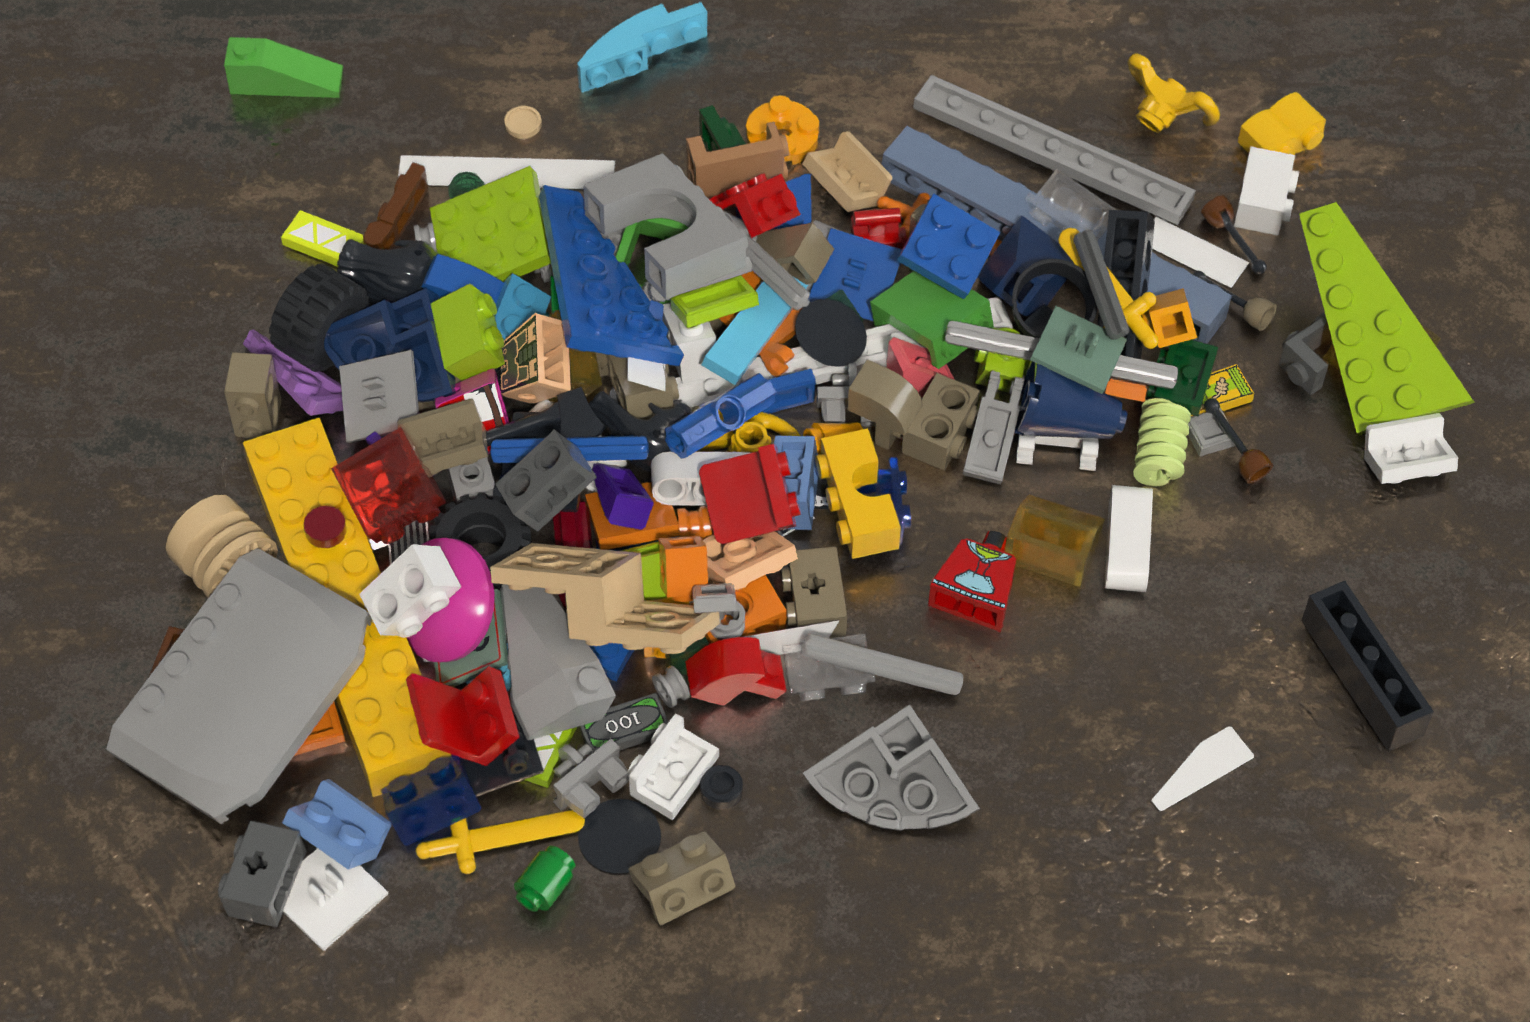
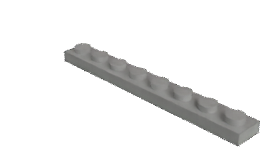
(1054, 149)

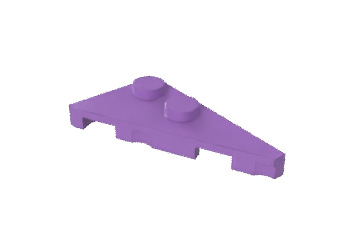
(310, 389)

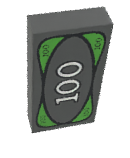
(626, 723)

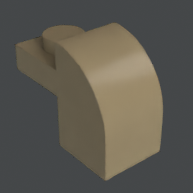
(884, 399)

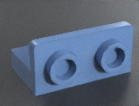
(339, 825)

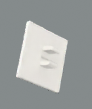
(330, 898)

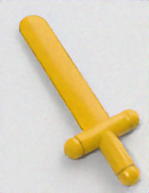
(1131, 309)
(466, 842)

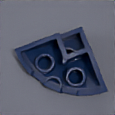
(393, 329)

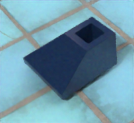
(1019, 250)

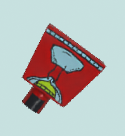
(976, 581)

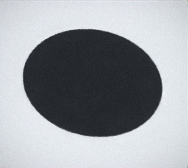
(831, 332)
(619, 835)

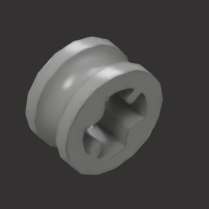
(426, 234)
(734, 628)
(671, 686)

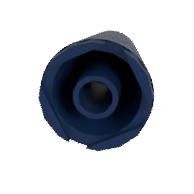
(1065, 408)

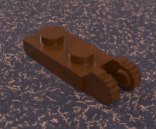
(396, 214)

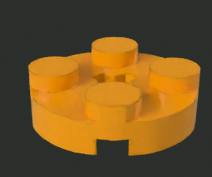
(790, 116)

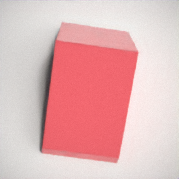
(913, 364)

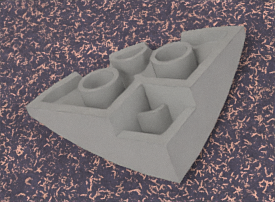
(894, 777)

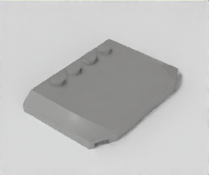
(242, 686)

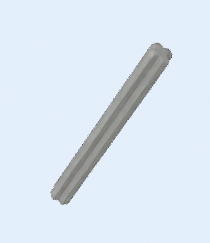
(1024, 346)

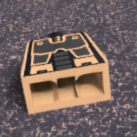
(535, 361)

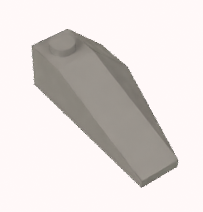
(552, 677)

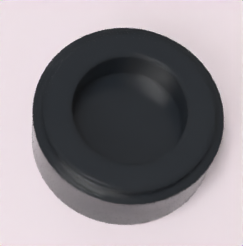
(721, 787)

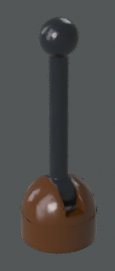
(1220, 214)
(1252, 462)

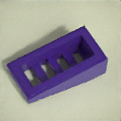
(622, 496)

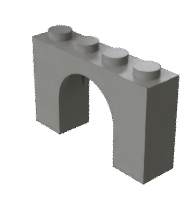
(661, 190)

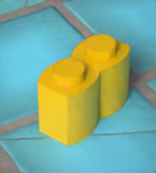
(1285, 127)

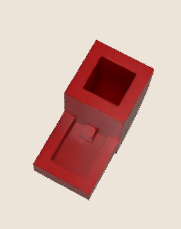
(734, 666)

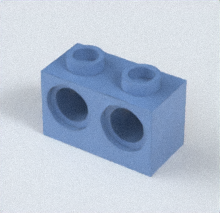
(804, 474)

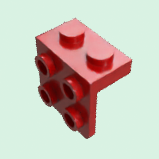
(760, 202)
(749, 495)

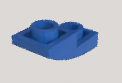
(449, 275)

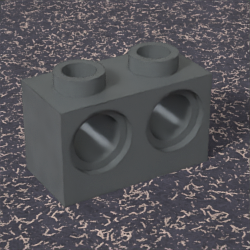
(545, 480)

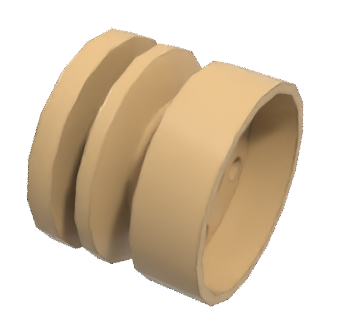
(212, 539)

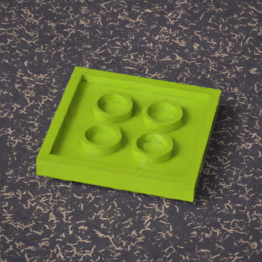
(495, 226)

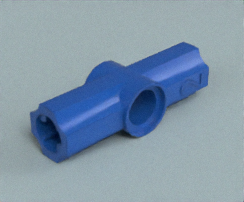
(705, 424)

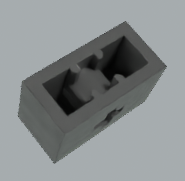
(262, 873)

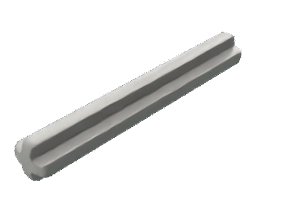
(882, 664)

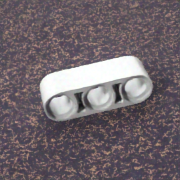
(678, 480)
(1128, 538)

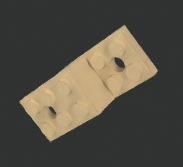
(604, 597)

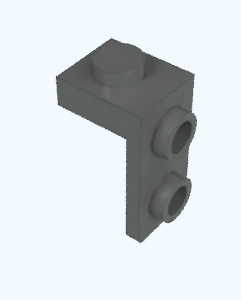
(1301, 361)

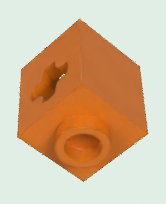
(682, 566)

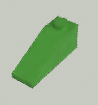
(275, 69)

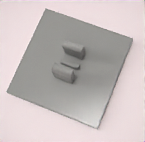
(378, 394)

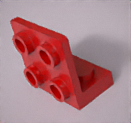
(464, 722)

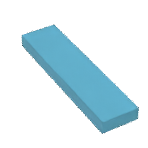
(747, 335)

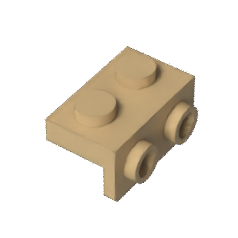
(849, 173)

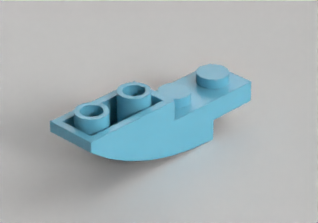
(628, 45)

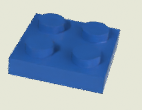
(948, 246)

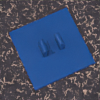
(859, 268)

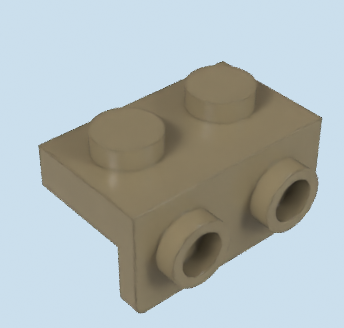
(447, 436)
(683, 876)

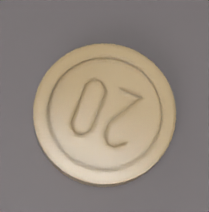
(522, 122)

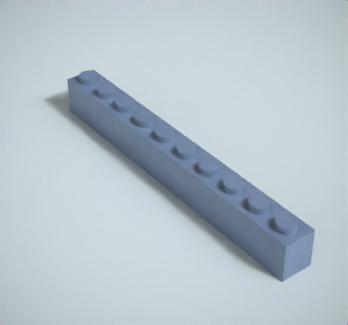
(929, 167)

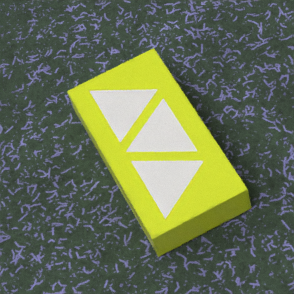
(318, 237)

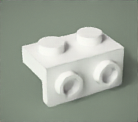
(1409, 449)
(670, 768)

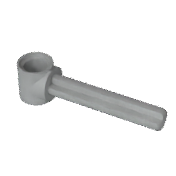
(772, 272)

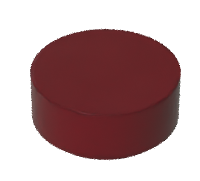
(325, 527)

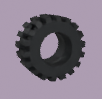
(308, 310)
(483, 522)

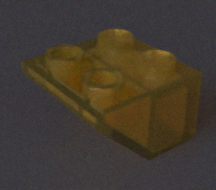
(1053, 539)

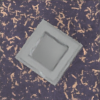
(1208, 434)
(714, 598)

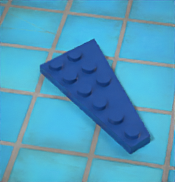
(596, 294)

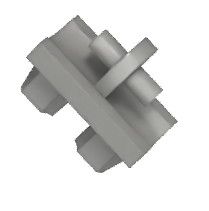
(835, 399)
(584, 769)

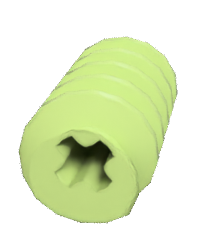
(1161, 442)

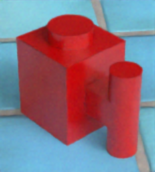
(879, 226)

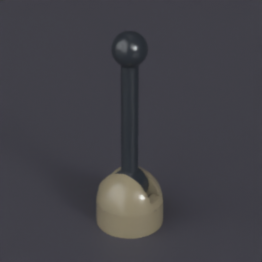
(1256, 311)

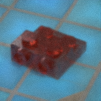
(389, 487)

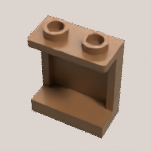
(731, 166)

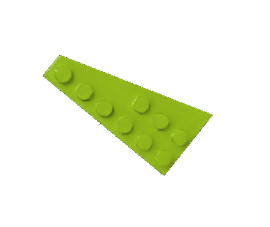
(1380, 345)

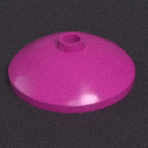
(466, 619)

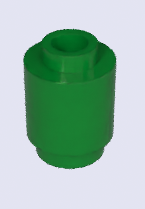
(544, 879)

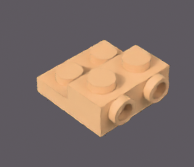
(747, 558)

